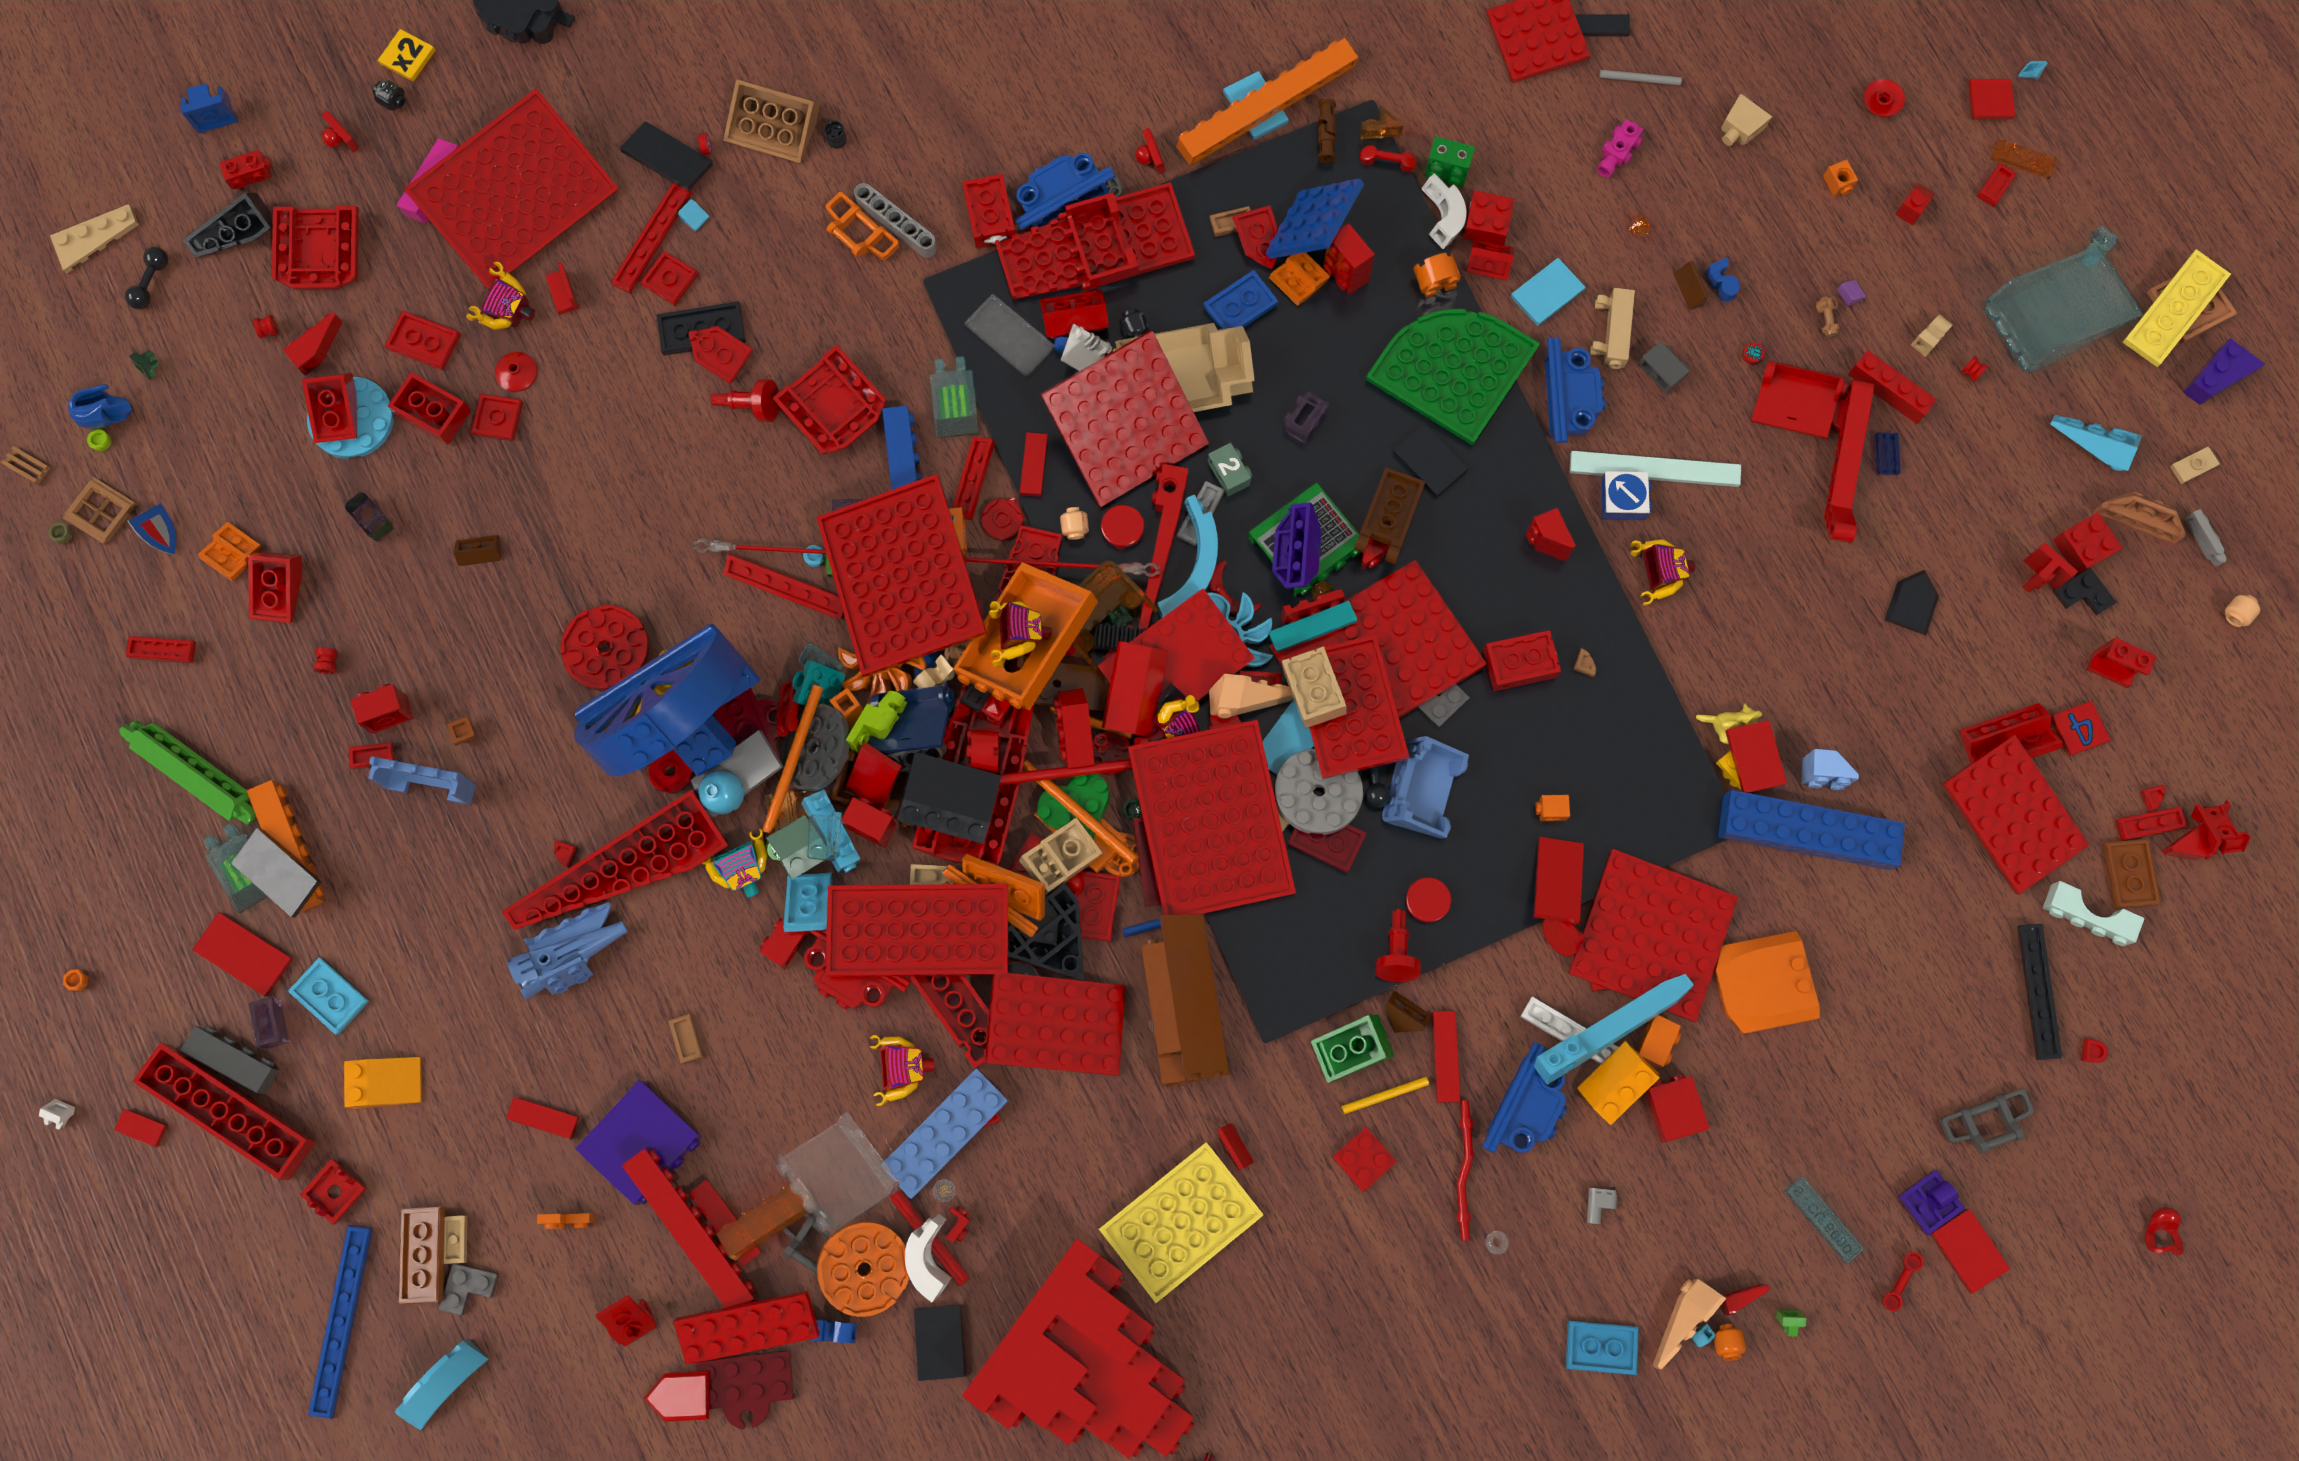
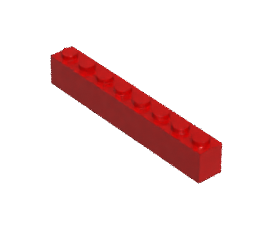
(688, 1229)

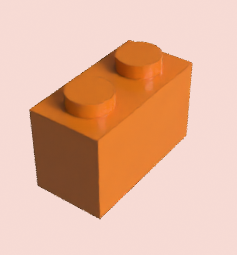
(1658, 1041)

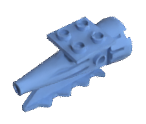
(561, 953)

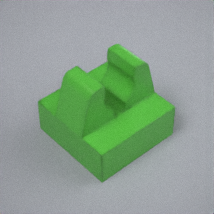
(1791, 1320)

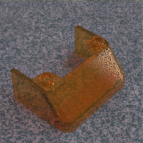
(1110, 589)

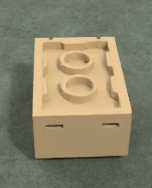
(1314, 687)

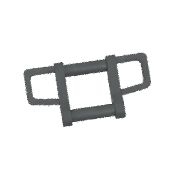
(1999, 1102)
(792, 1249)

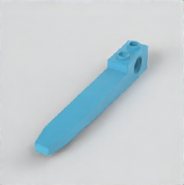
(1612, 1028)

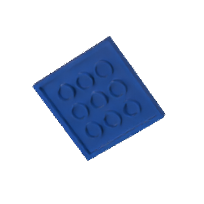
(1314, 218)

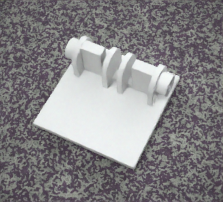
(1084, 348)

